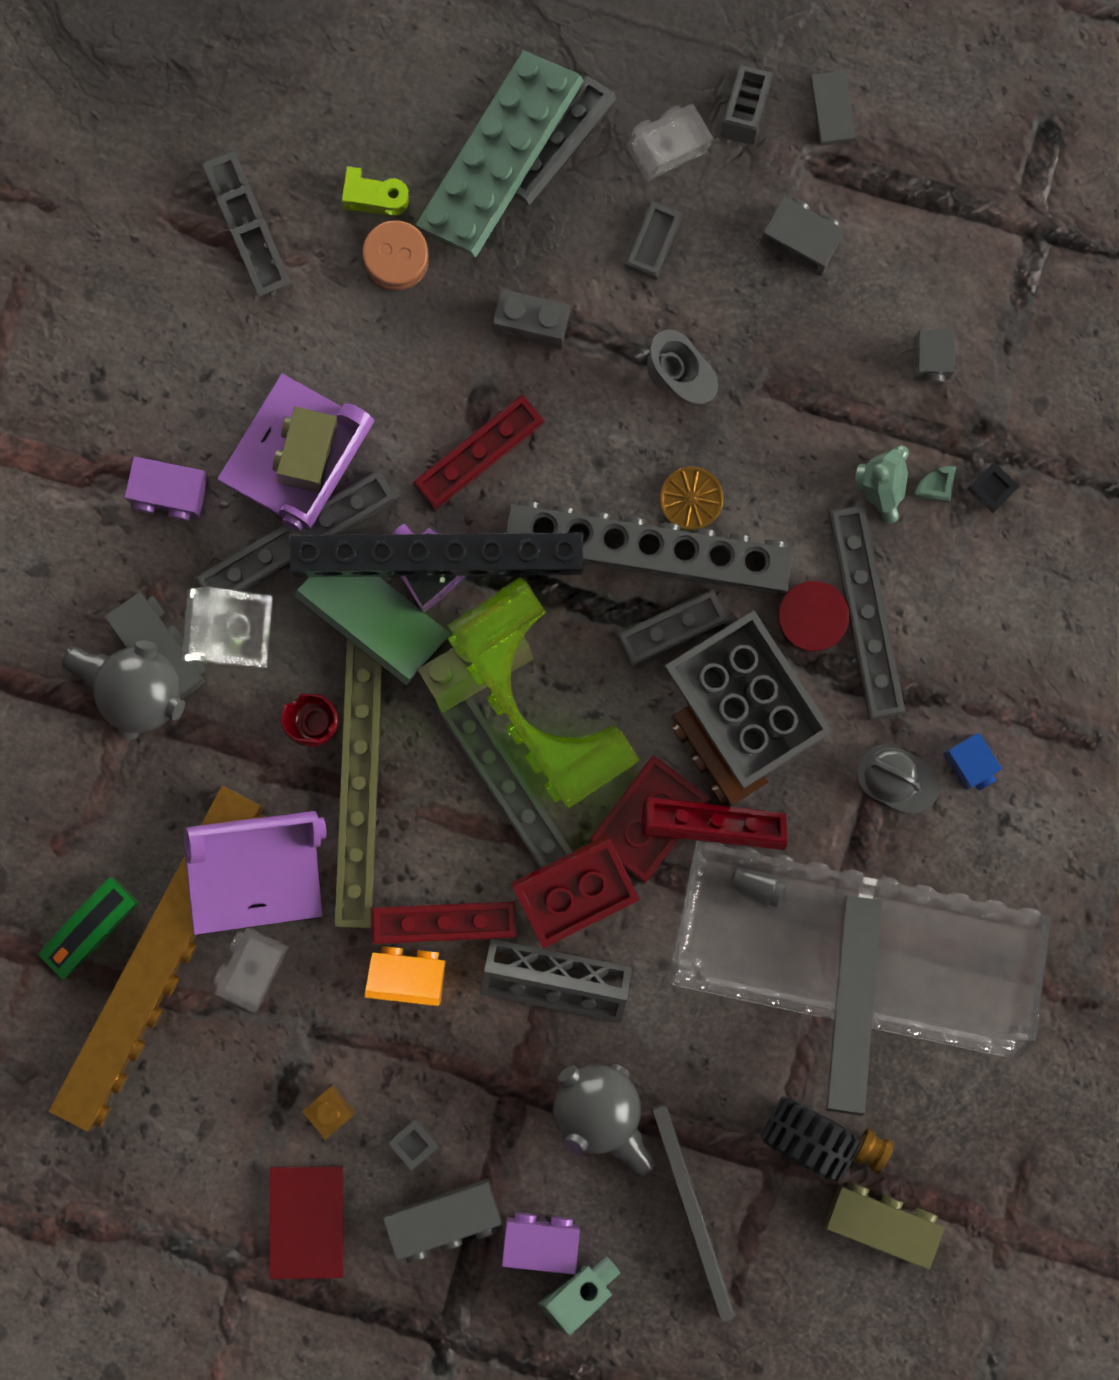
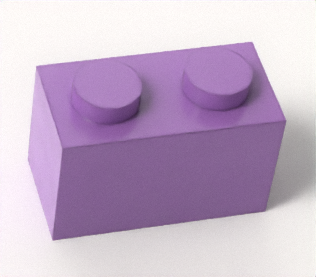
(166, 488)
(541, 1244)

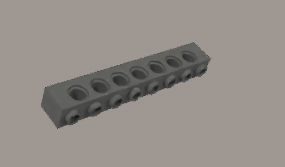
(629, 557)

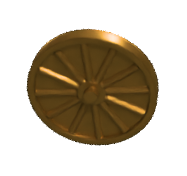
(691, 498)

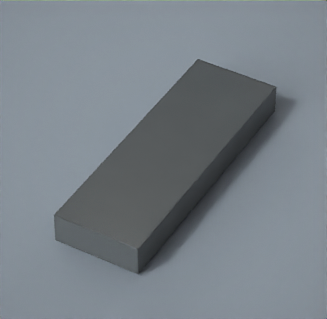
(672, 627)

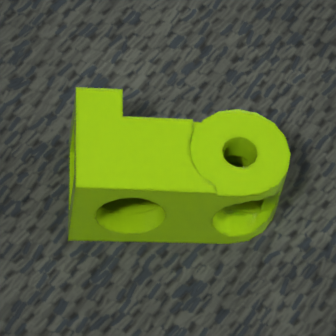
(374, 196)

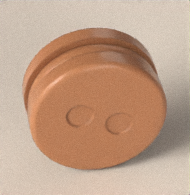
(395, 255)

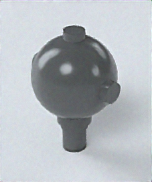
(131, 688)
(600, 1114)

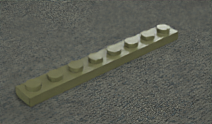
(358, 789)

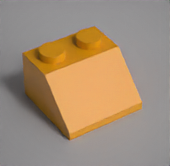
(406, 977)

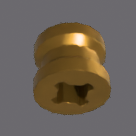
(874, 1151)

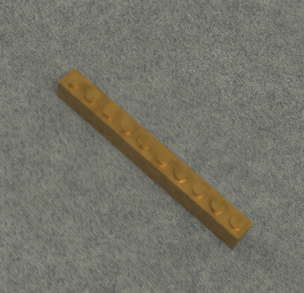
(139, 990)

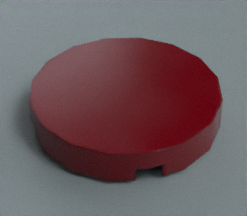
(813, 616)

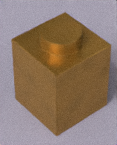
(329, 1112)

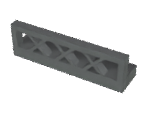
(555, 987)

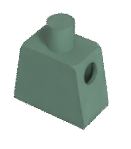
(567, 1307)

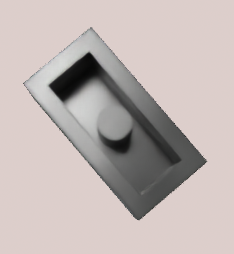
(803, 234)
(531, 319)

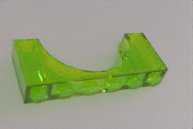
(489, 640)

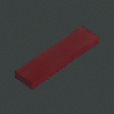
(478, 452)
(715, 823)
(443, 922)

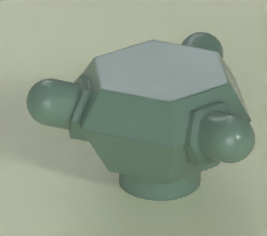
(884, 481)

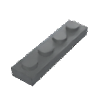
(578, 120)

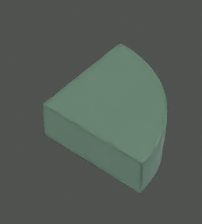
(937, 485)

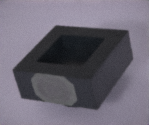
(993, 487)

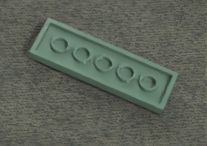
(499, 153)

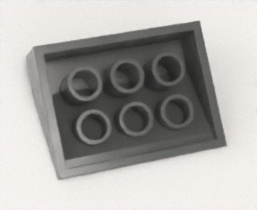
(748, 699)

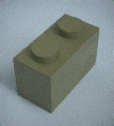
(306, 449)

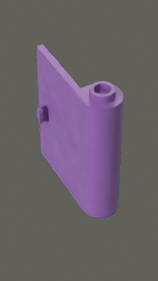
(251, 463)
(253, 863)

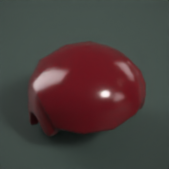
(309, 720)

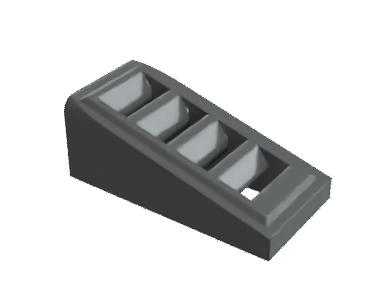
(740, 125)

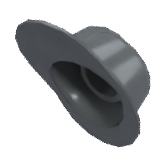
(681, 368)
(898, 779)

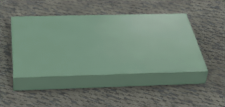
(376, 621)

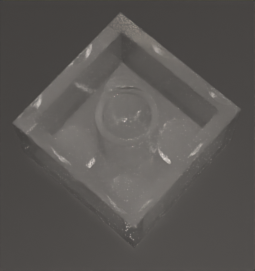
(227, 628)

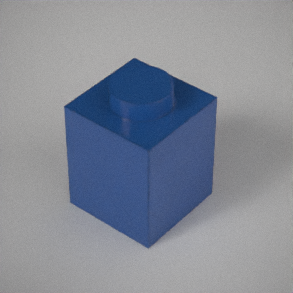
(973, 762)

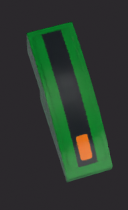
(88, 928)

